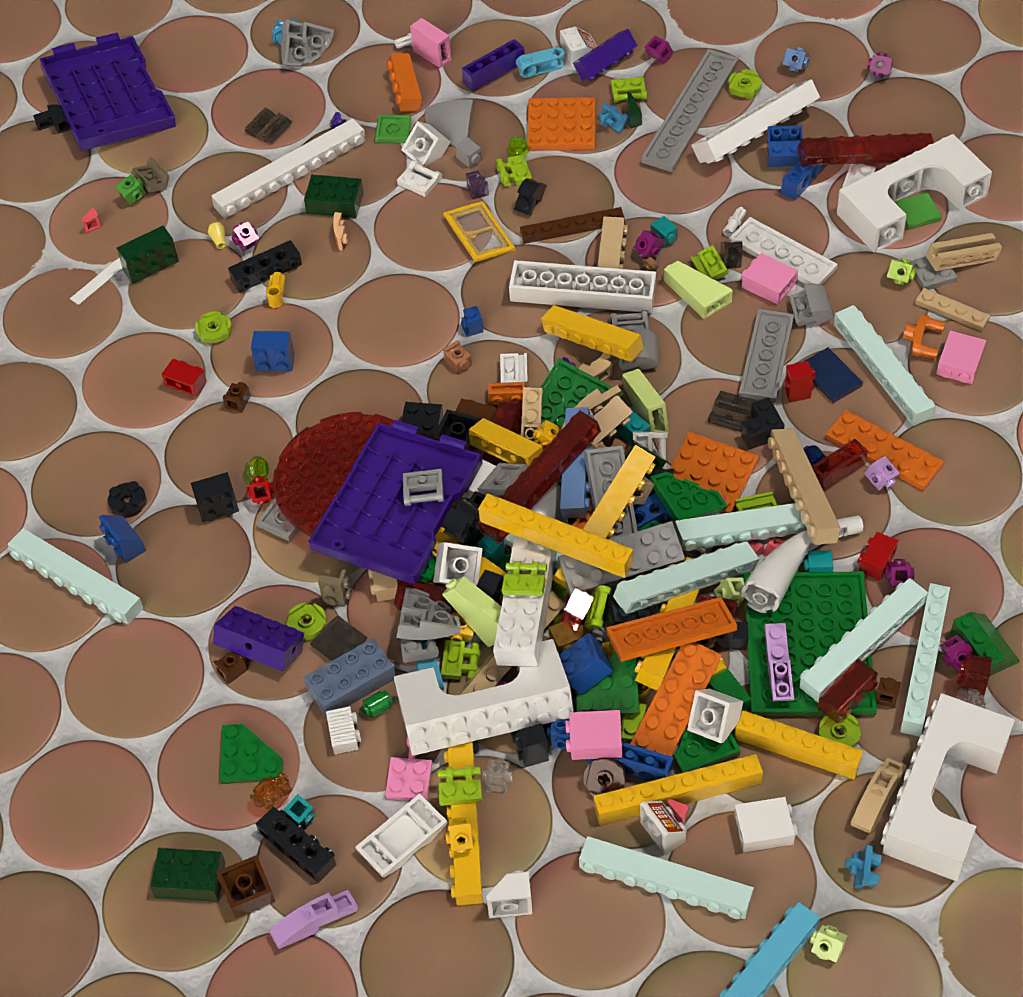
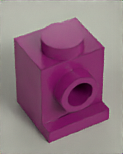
(659, 49)

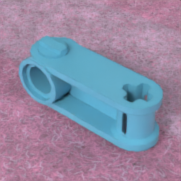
(540, 62)

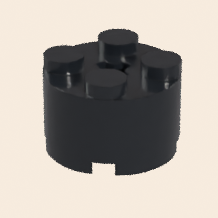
(462, 523)

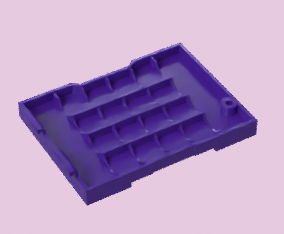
(106, 91)
(368, 515)

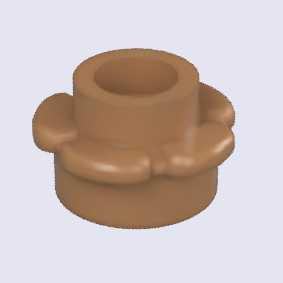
(650, 264)

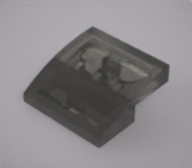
(268, 126)
(730, 411)
(337, 638)

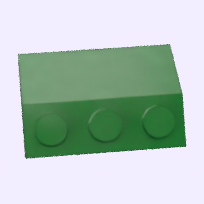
(984, 640)

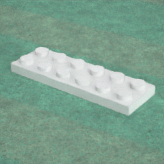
(762, 239)

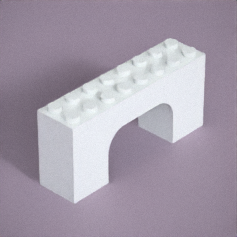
(943, 166)
(445, 720)
(916, 827)

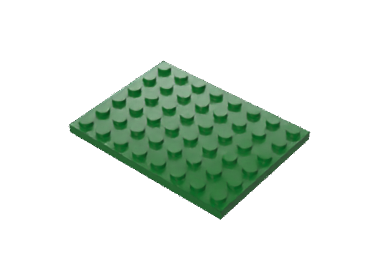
(816, 616)

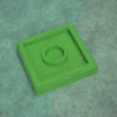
(393, 128)
(919, 210)

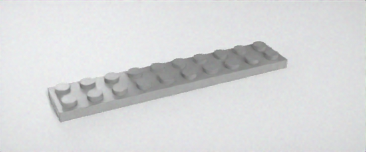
(689, 110)

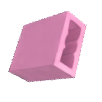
(430, 43)
(769, 278)
(961, 357)
(594, 735)

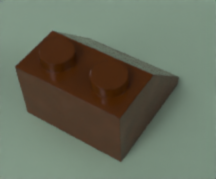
(245, 886)

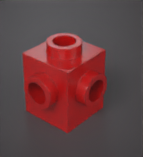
(260, 497)

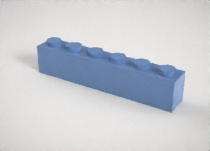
(575, 480)

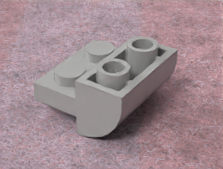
(812, 305)
(648, 356)

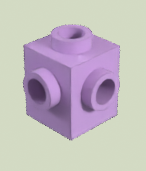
(882, 473)

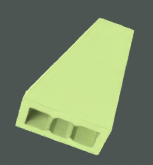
(697, 289)
(646, 400)
(475, 608)

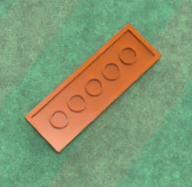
(912, 463)
(671, 629)
(673, 702)

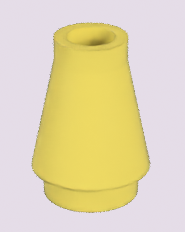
(217, 234)

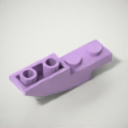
(778, 662)
(307, 918)

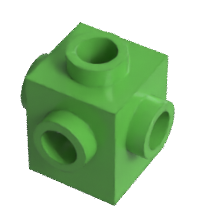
(131, 189)

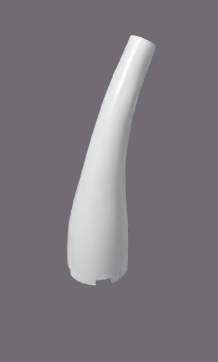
(776, 571)

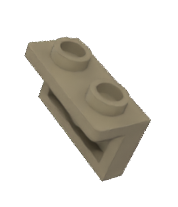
(152, 176)
(335, 590)

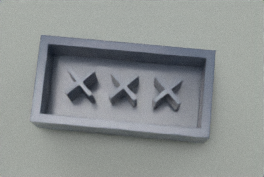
(350, 677)

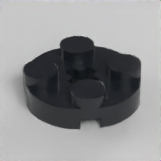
(127, 490)

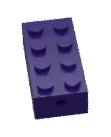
(258, 638)

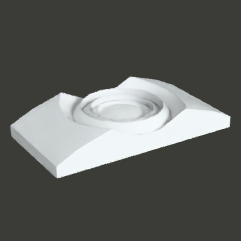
(402, 836)

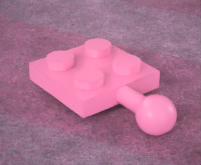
(408, 777)

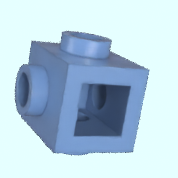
(791, 56)

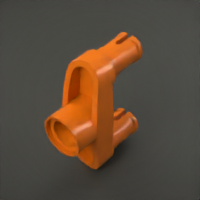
(915, 333)

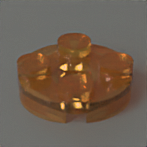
(271, 790)

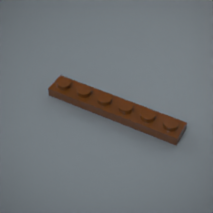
(567, 226)

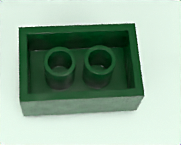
(333, 194)
(147, 254)
(187, 874)

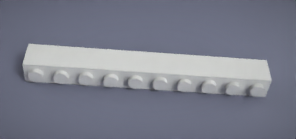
(288, 168)

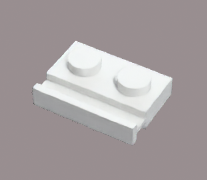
(857, 172)
(513, 368)

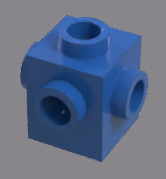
(558, 734)

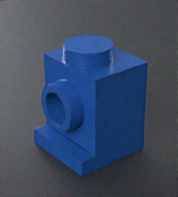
(472, 321)

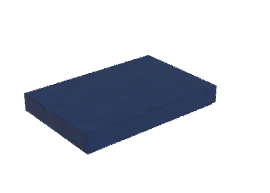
(833, 375)

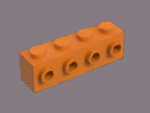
(404, 82)

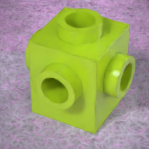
(895, 271)

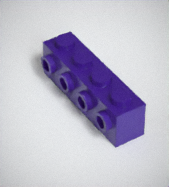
(605, 54)
(492, 65)

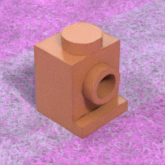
(457, 357)

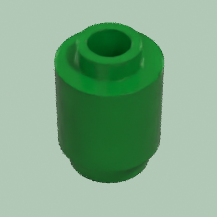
(377, 703)

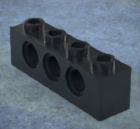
(261, 266)
(315, 867)

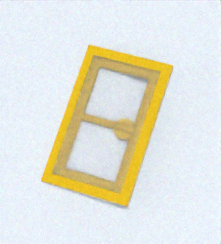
(479, 231)

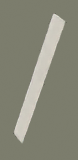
(97, 282)

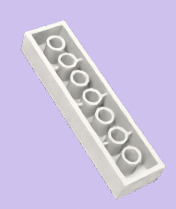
(755, 121)
(582, 286)
(524, 617)

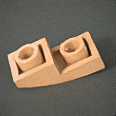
(339, 230)

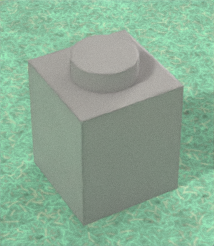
(468, 152)

